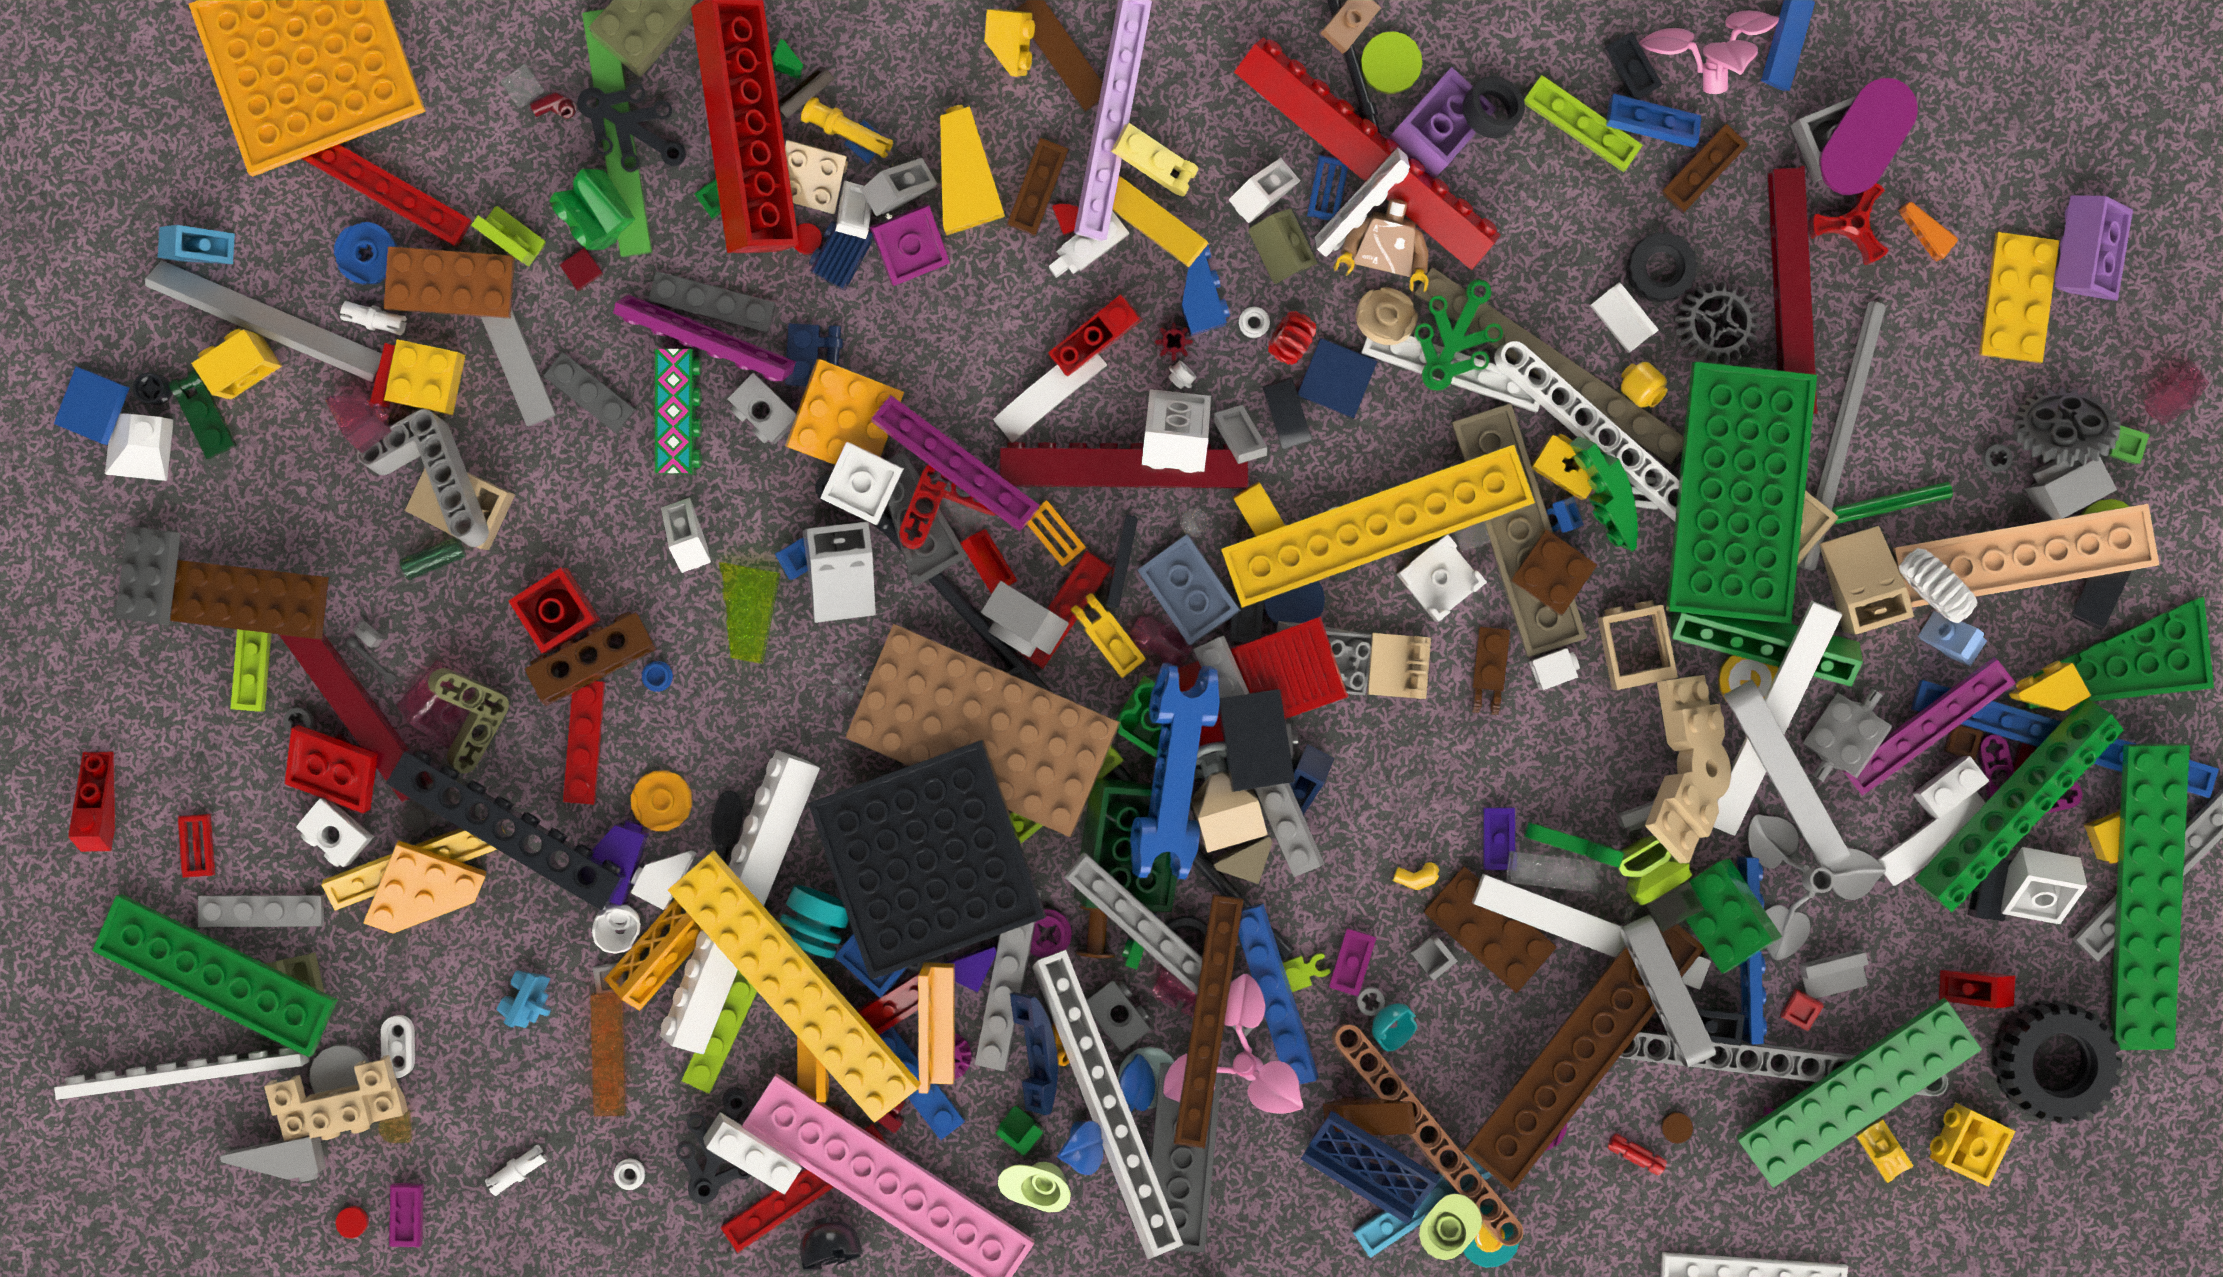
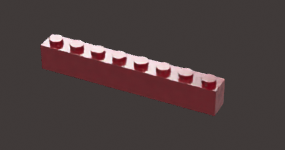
(1112, 468)

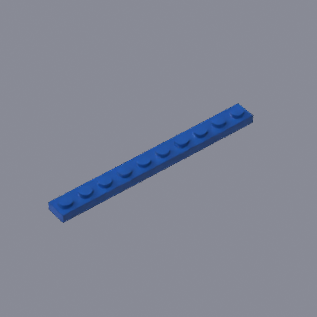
(2034, 730)

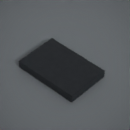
(1121, 561)
(1256, 740)

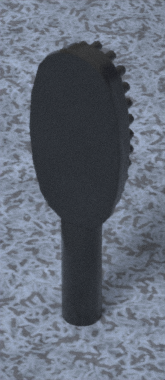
(726, 822)

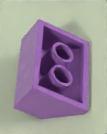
(2093, 247)

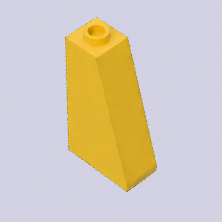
(967, 182)

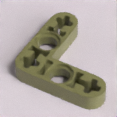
(480, 714)

